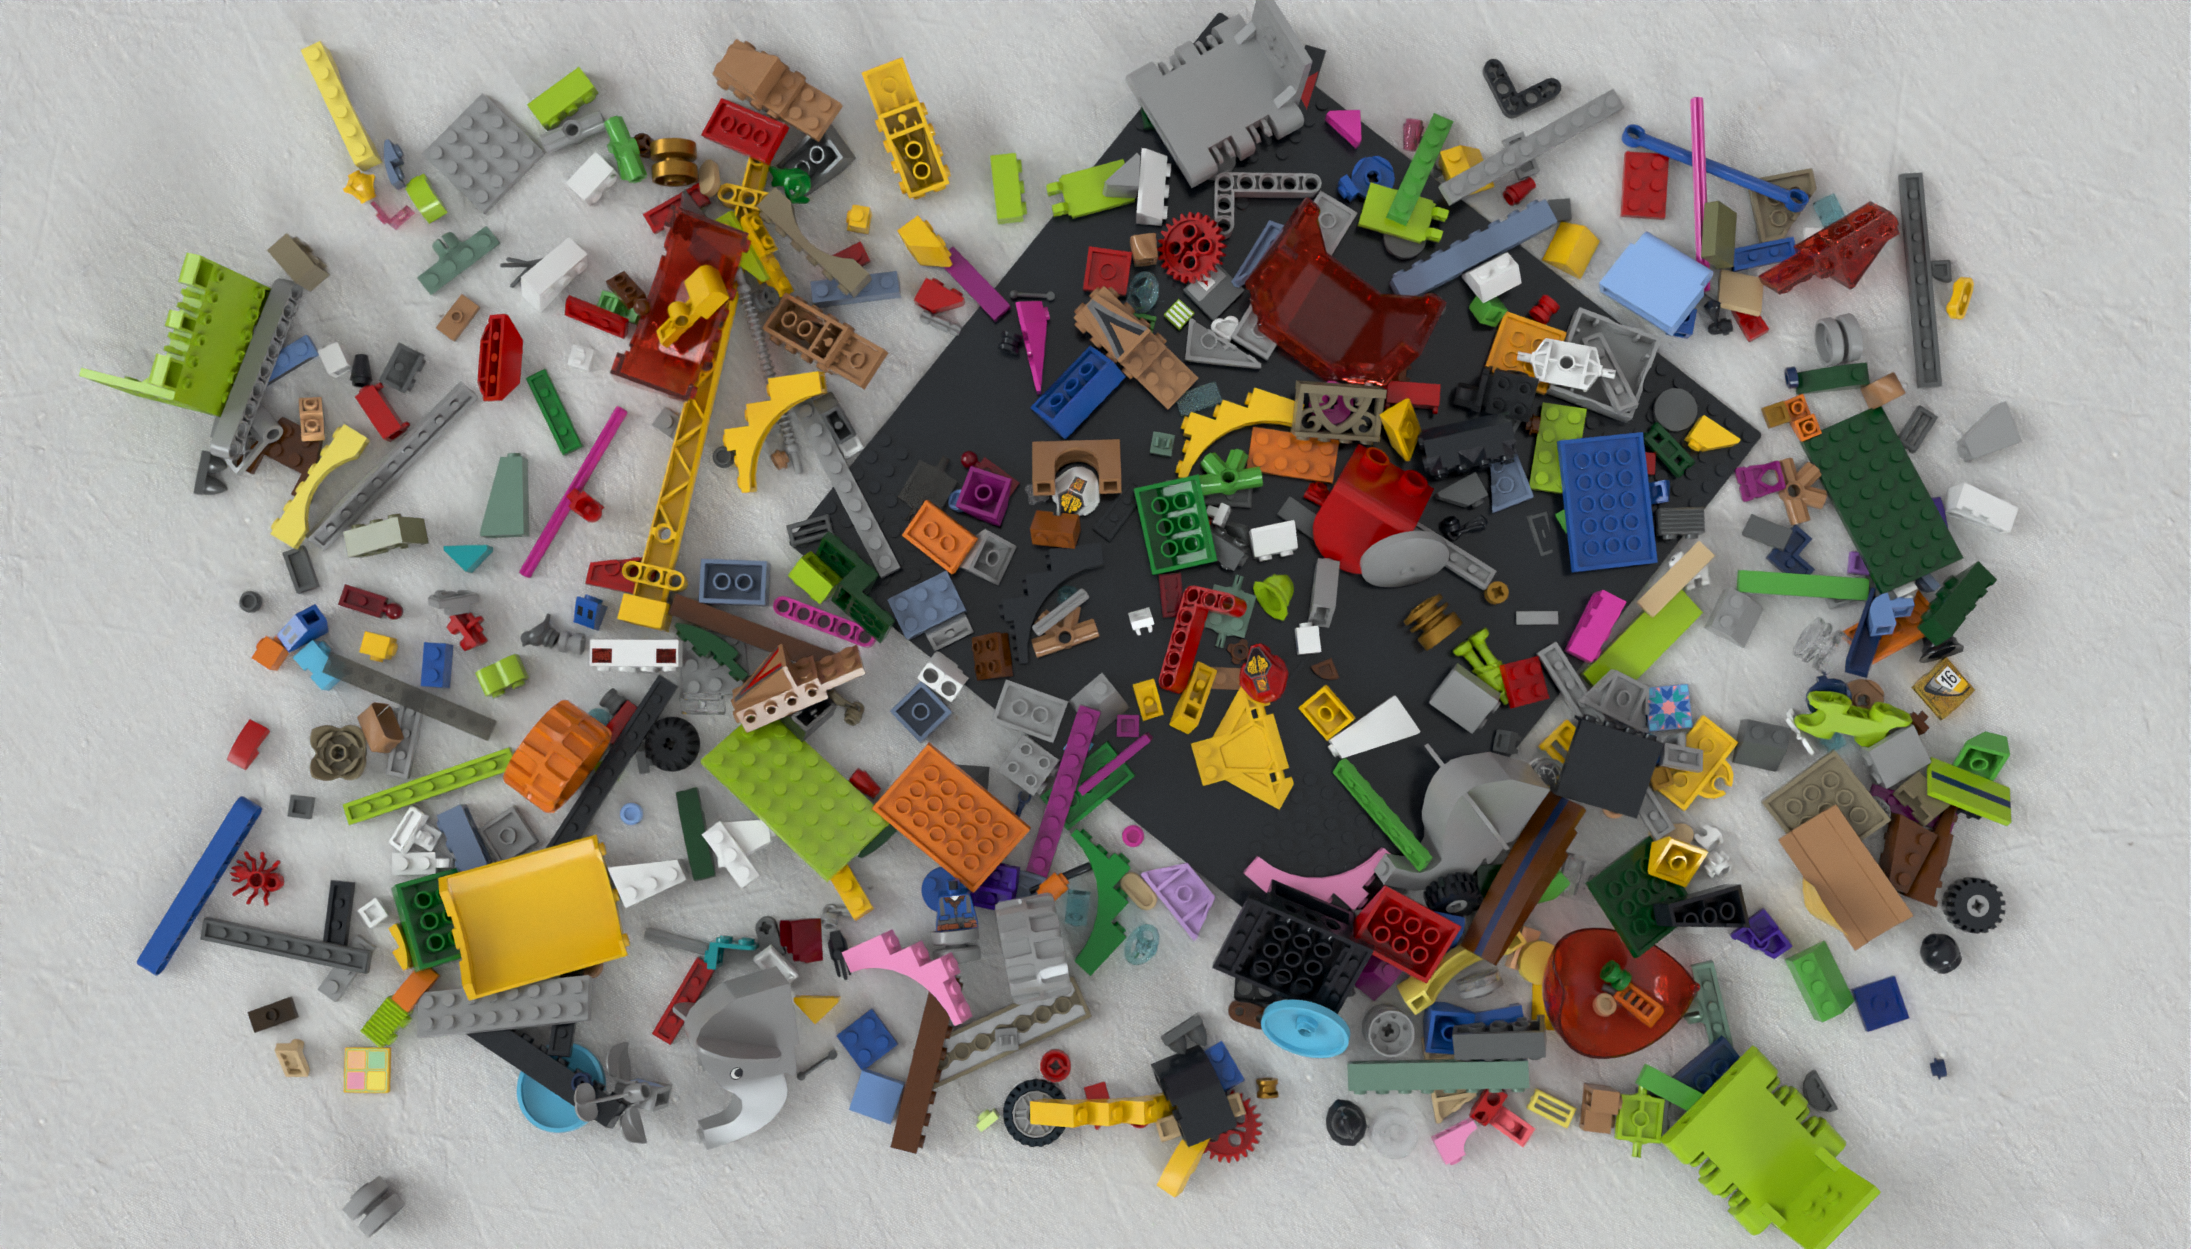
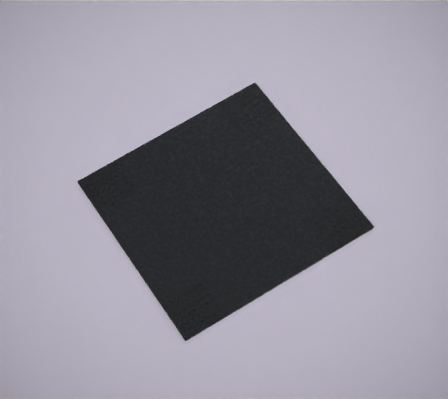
(982, 404)

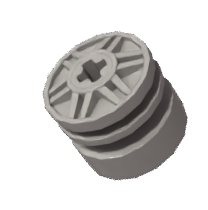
(1392, 1041)

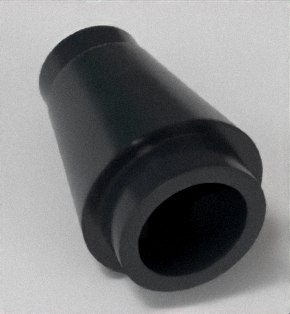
(361, 371)

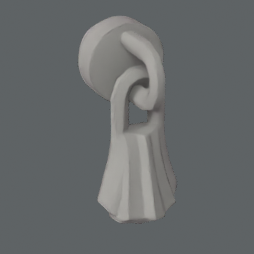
(831, 919)

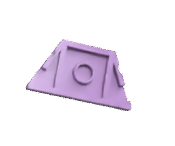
(1182, 894)

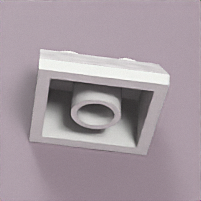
(1493, 277)
(1273, 540)

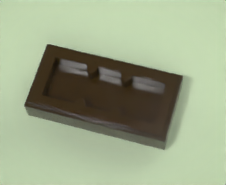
(273, 1014)

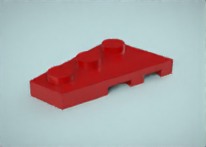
(609, 575)

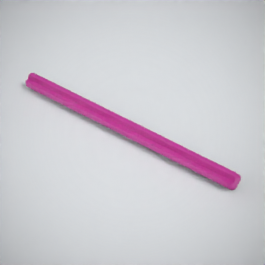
(1699, 174)
(578, 482)

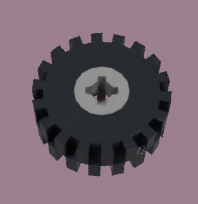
(1454, 894)
(1962, 905)

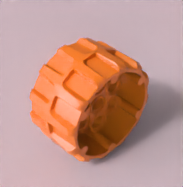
(557, 756)

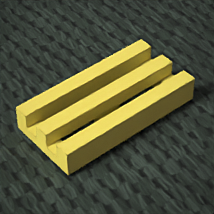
(1533, 1100)

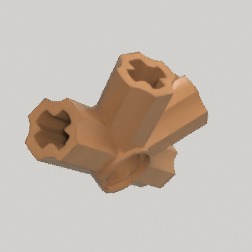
(1804, 494)
(1069, 624)

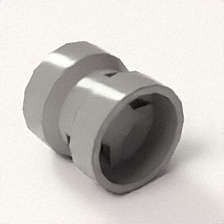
(571, 642)

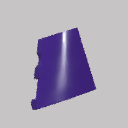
(1763, 935)

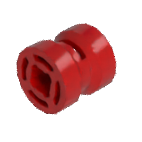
(1544, 309)

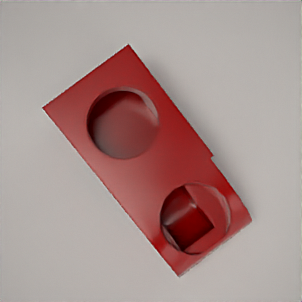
(1487, 1106)

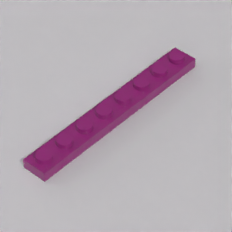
(1063, 790)

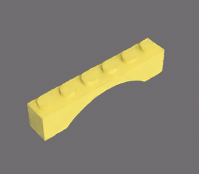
(333, 92)
(294, 523)
(1422, 995)

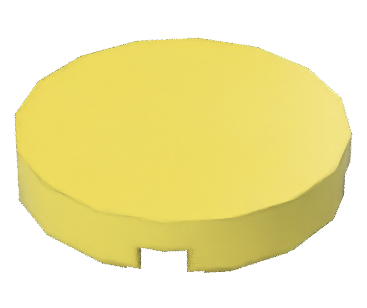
(1533, 960)

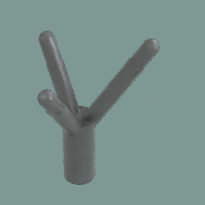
(519, 263)

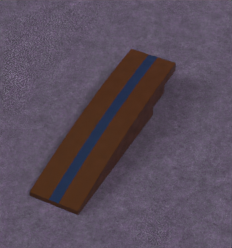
(1523, 877)

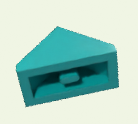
(469, 556)

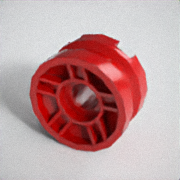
(1059, 1074)

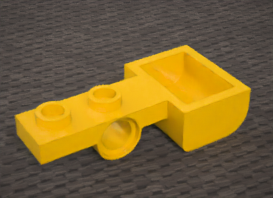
(706, 296)

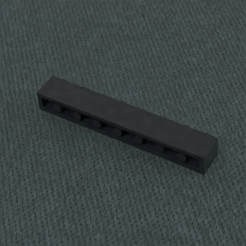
(547, 1070)

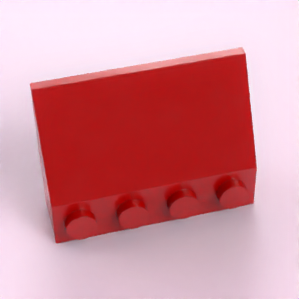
(1405, 933)

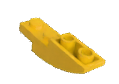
(764, 248)

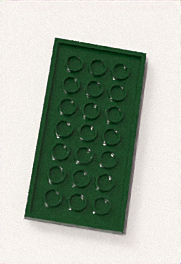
(1881, 500)

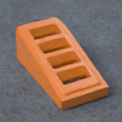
(1641, 1015)

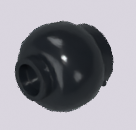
(1940, 953)

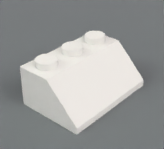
(1152, 188)

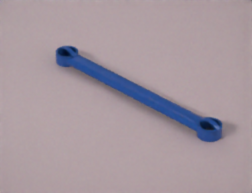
(1716, 168)

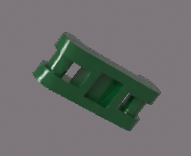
(1668, 450)

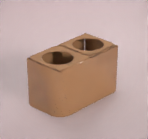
(1144, 249)
(1882, 391)
(380, 729)

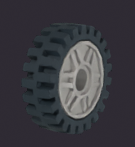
(1017, 1113)

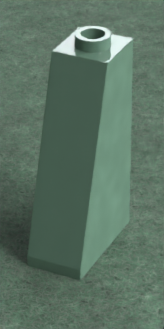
(509, 500)

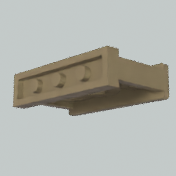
(1317, 390)

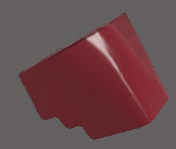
(802, 939)

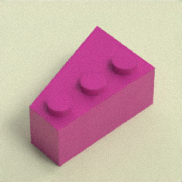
(1594, 626)

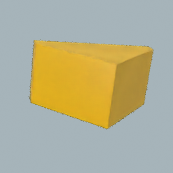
(816, 1006)

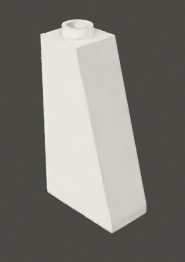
(1378, 727)

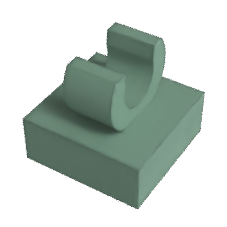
(1162, 444)

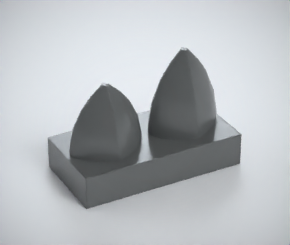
(207, 484)
(1192, 1027)

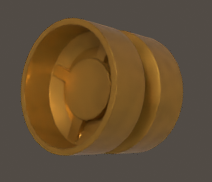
(674, 162)

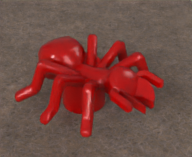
(257, 879)

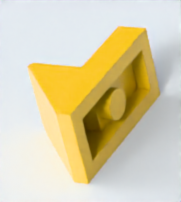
(1148, 699)

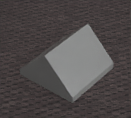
(1125, 180)

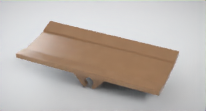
(1845, 876)

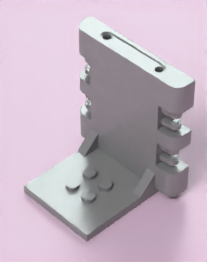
(1225, 93)

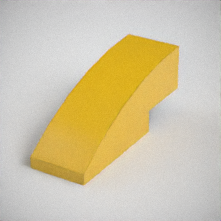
(1180, 1167)

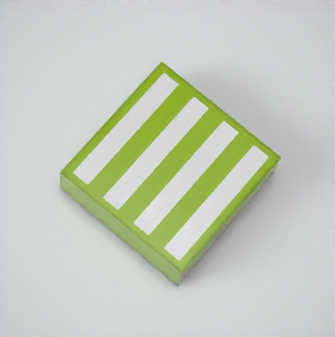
(1179, 314)

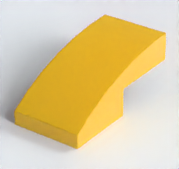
(402, 953)

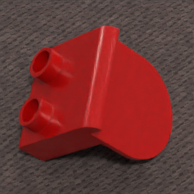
(1368, 505)

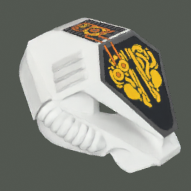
(1076, 492)

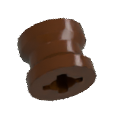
(642, 140)

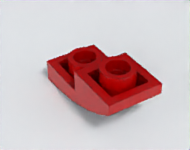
(245, 746)

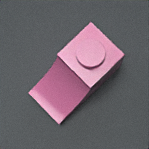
(1452, 1140)

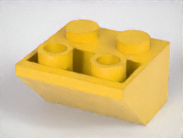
(924, 244)

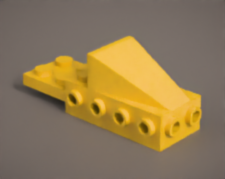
(906, 129)

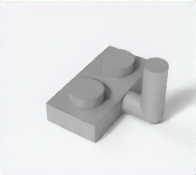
(1679, 755)

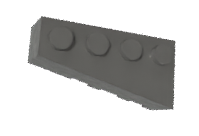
(1501, 1040)

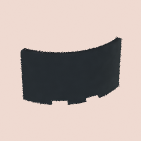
(1196, 1095)

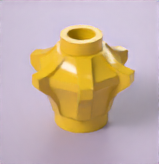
(361, 186)

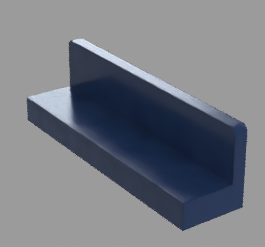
(1863, 645)

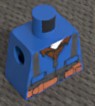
(955, 908)

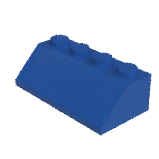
(1078, 391)

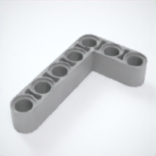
(1257, 191)

